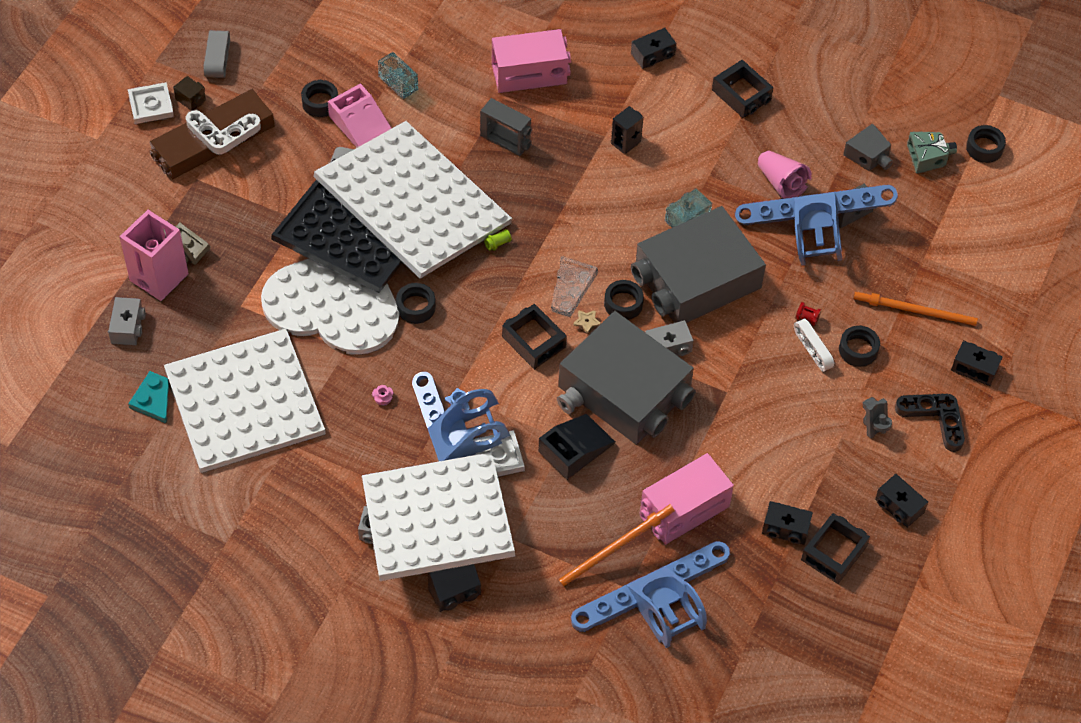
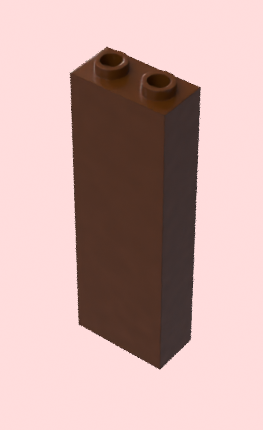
(183, 151)

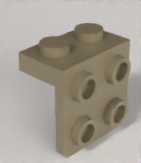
(193, 245)

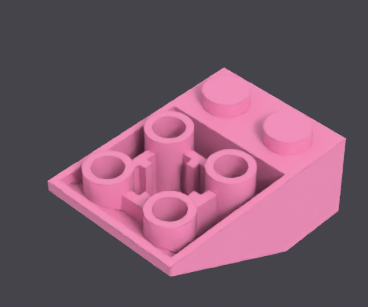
(358, 115)

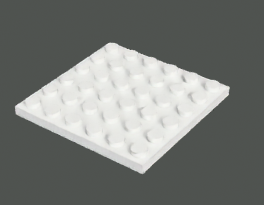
(244, 400)
(437, 516)

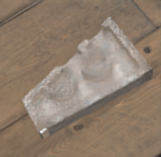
(572, 284)

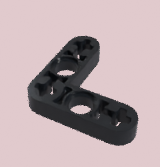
(942, 412)

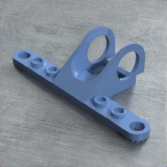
(817, 213)
(448, 427)
(656, 593)

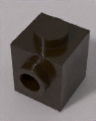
(189, 93)

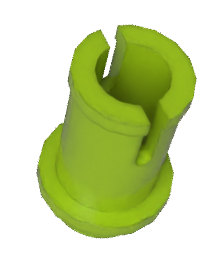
(496, 240)

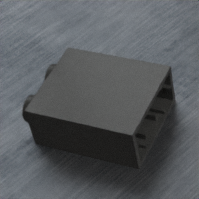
(698, 266)
(627, 378)

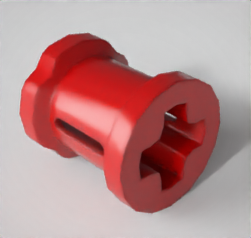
(808, 313)

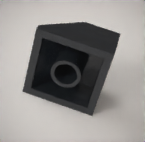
(454, 586)

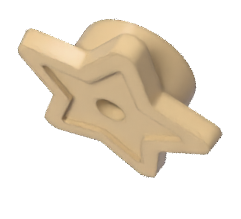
(586, 326)

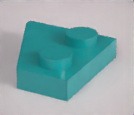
(152, 397)

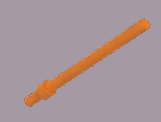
(875, 300)
(653, 521)

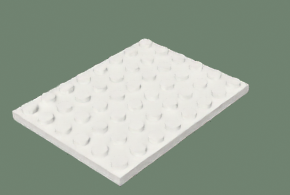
(412, 198)

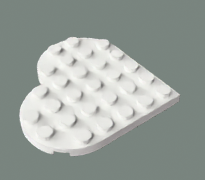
(316, 300)

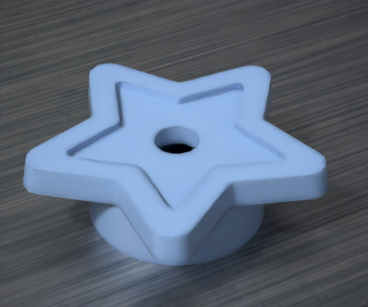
(454, 396)

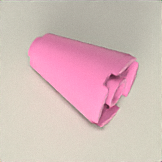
(784, 174)

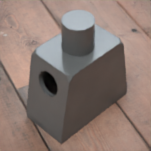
(869, 149)

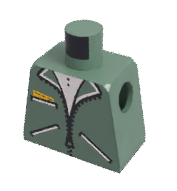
(929, 150)

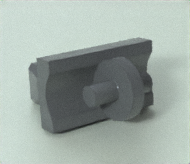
(876, 416)

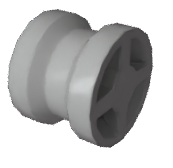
(570, 400)

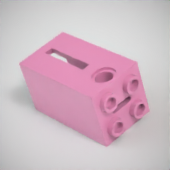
(530, 60)
(150, 258)
(693, 491)

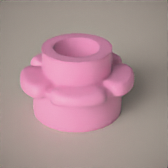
(382, 399)

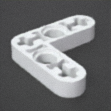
(222, 137)

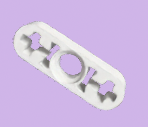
(814, 345)

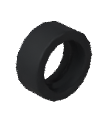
(315, 87)
(988, 132)
(624, 286)
(417, 316)
(863, 333)

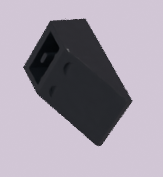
(574, 444)

